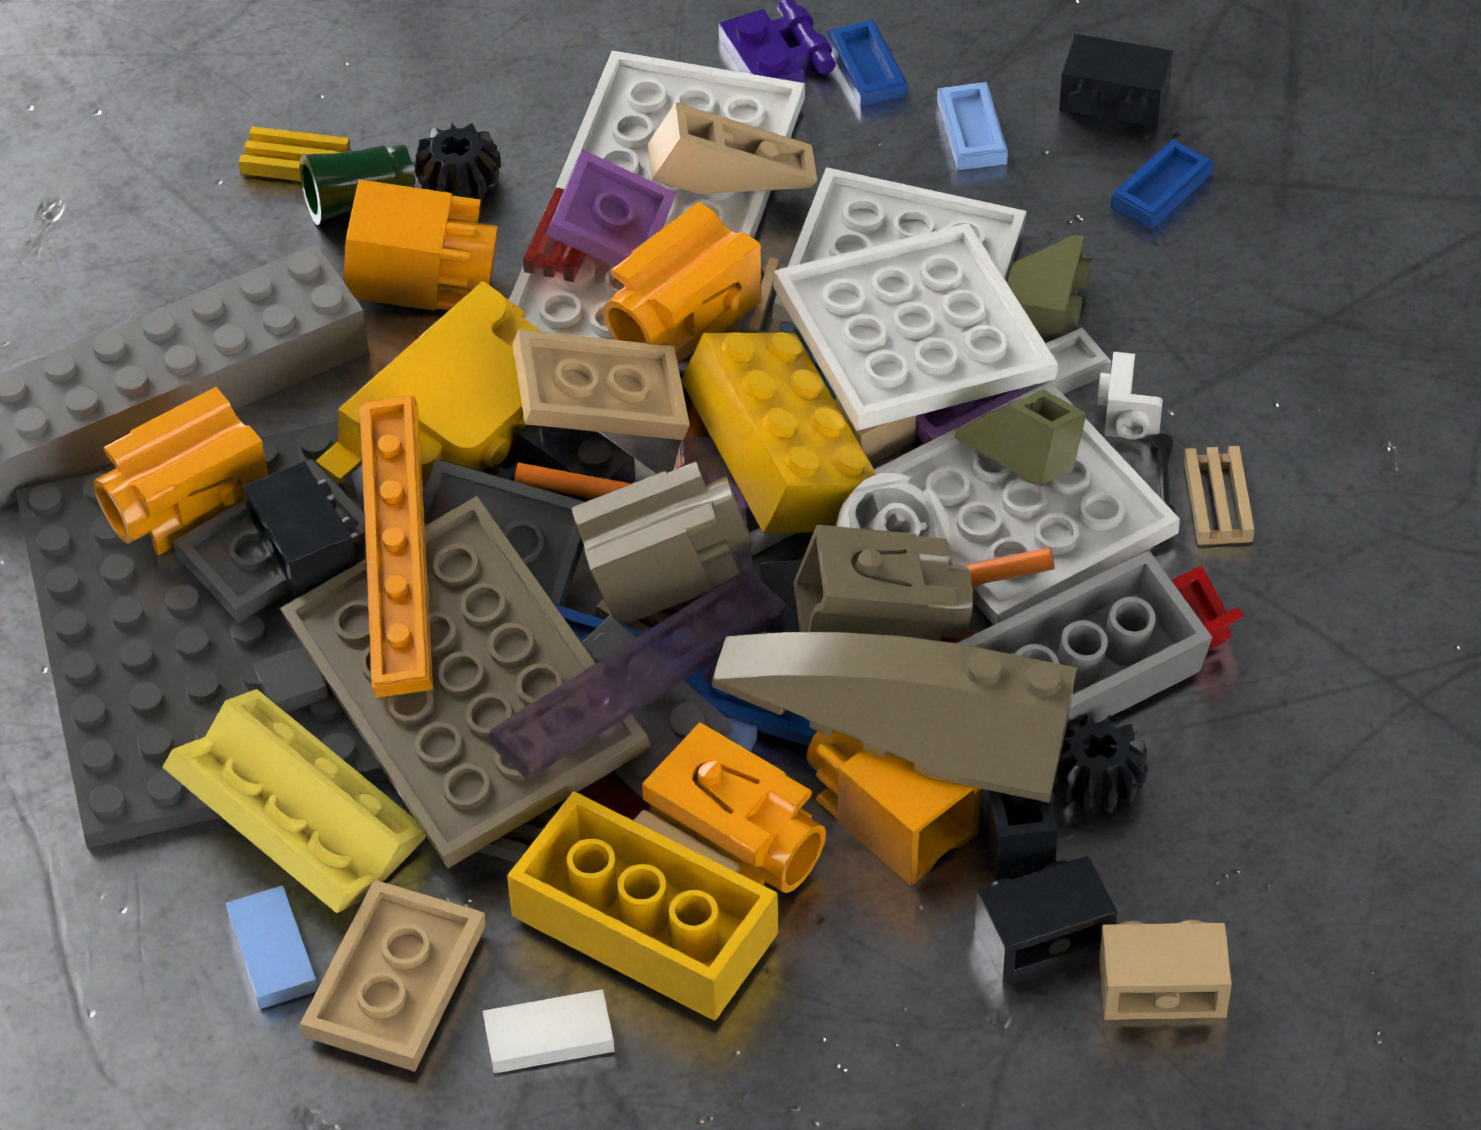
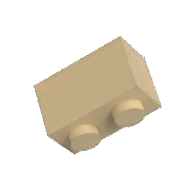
(1165, 970)

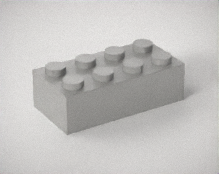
(1120, 630)

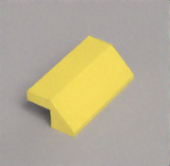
(296, 800)

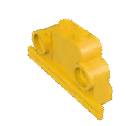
(462, 388)

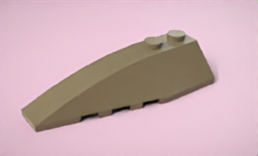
(939, 704)

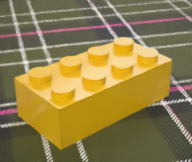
(776, 428)
(643, 905)

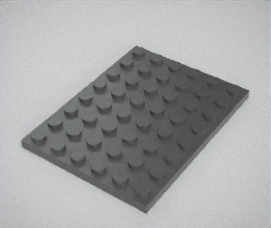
(152, 654)

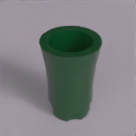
(332, 178)

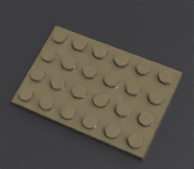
(492, 655)

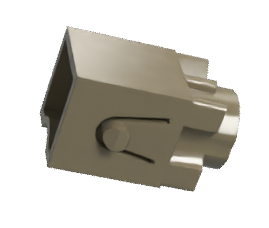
(661, 541)
(881, 585)

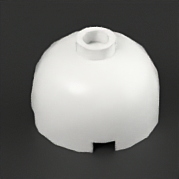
(894, 505)

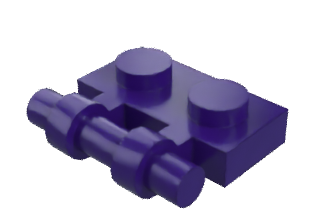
(761, 44)

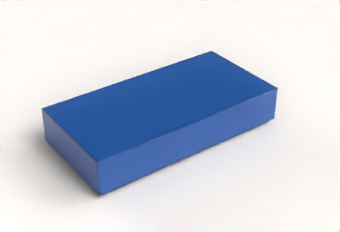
(867, 63)
(1161, 184)

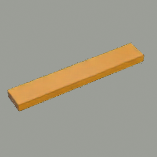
(395, 547)

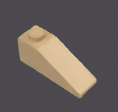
(724, 155)

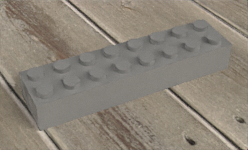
(235, 336)

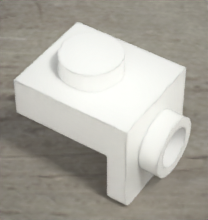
(1127, 413)

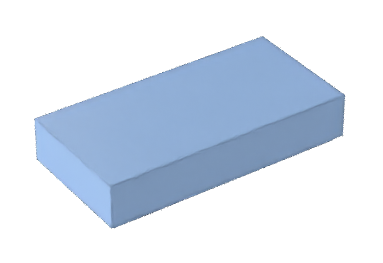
(972, 126)
(271, 947)

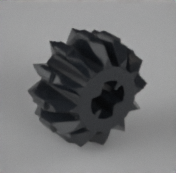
(458, 162)
(1101, 764)

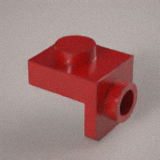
(1207, 605)

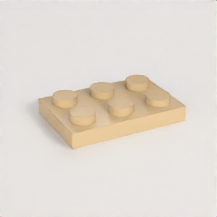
(600, 385)
(393, 975)

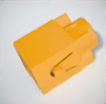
(416, 246)
(685, 283)
(179, 471)
(891, 807)
(737, 808)

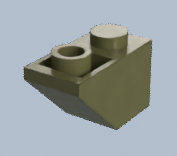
(1049, 283)
(1029, 436)

